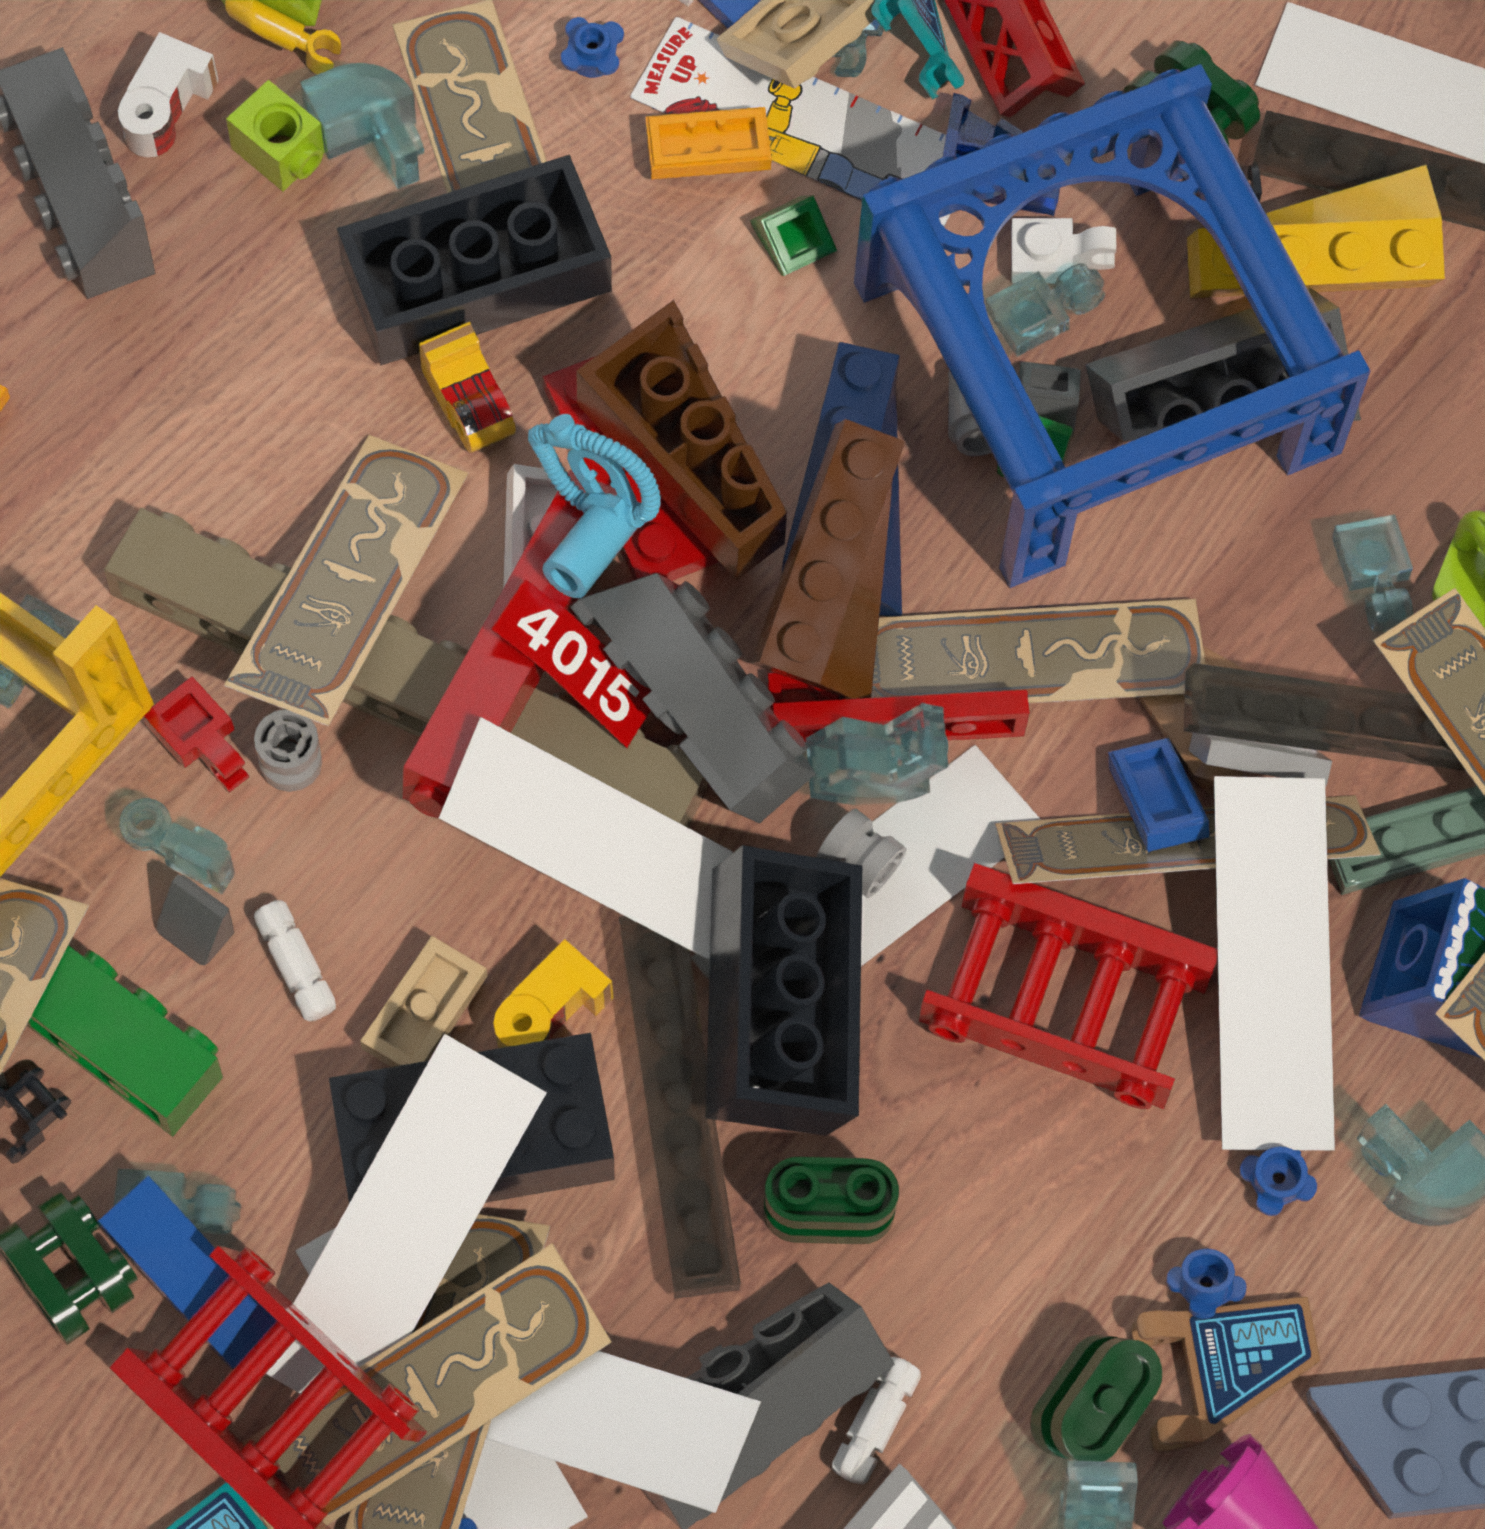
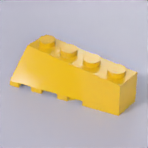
(1345, 241)

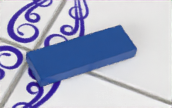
(179, 1265)

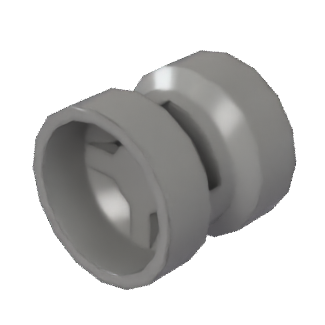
(291, 764)
(853, 843)

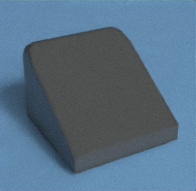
(1052, 391)
(194, 921)

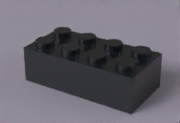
(475, 257)
(784, 991)
(560, 1148)

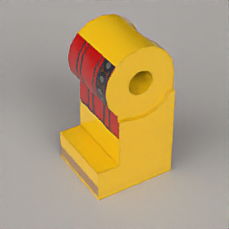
(466, 388)
(551, 997)

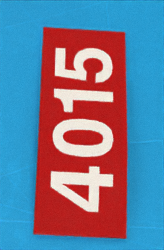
(574, 660)

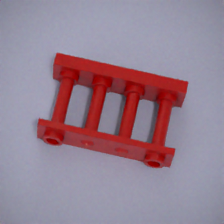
(1117, 947)
(205, 1420)

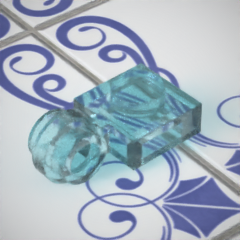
(1033, 313)
(1376, 557)
(192, 853)
(211, 1209)

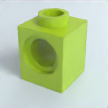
(273, 114)

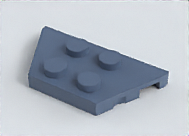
(1412, 1439)

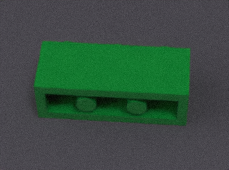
(126, 1040)

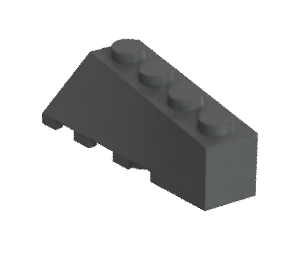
(76, 174)
(1191, 372)
(702, 691)
(800, 1369)

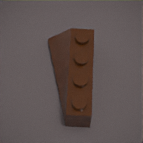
(665, 407)
(831, 586)

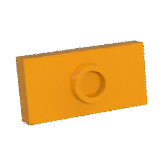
(708, 143)

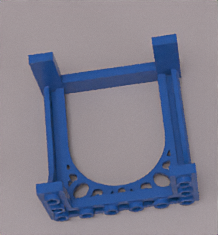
(1172, 140)

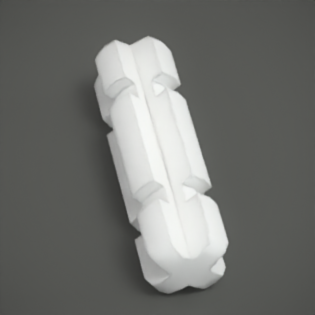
(295, 960)
(876, 1422)

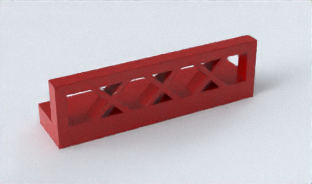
(1037, 43)
(965, 714)

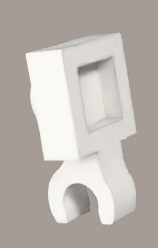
(1052, 247)

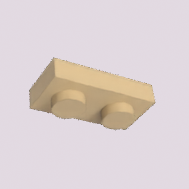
(424, 1005)

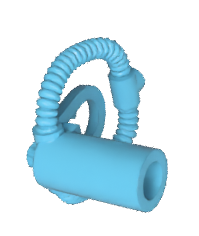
(607, 517)

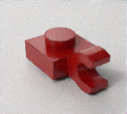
(195, 727)

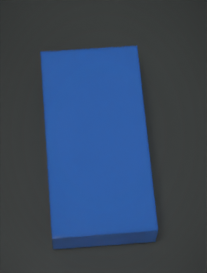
(1158, 794)

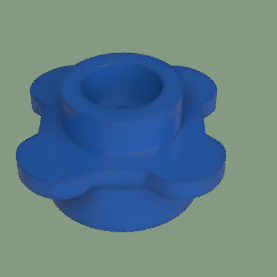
(587, 61)
(1274, 1196)
(1206, 1267)

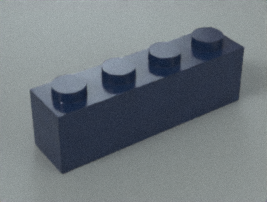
(863, 392)

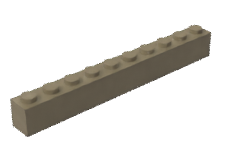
(225, 594)

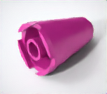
(1241, 1495)

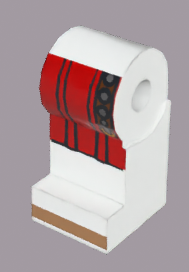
(161, 92)

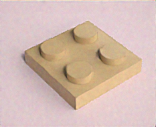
(794, 36)

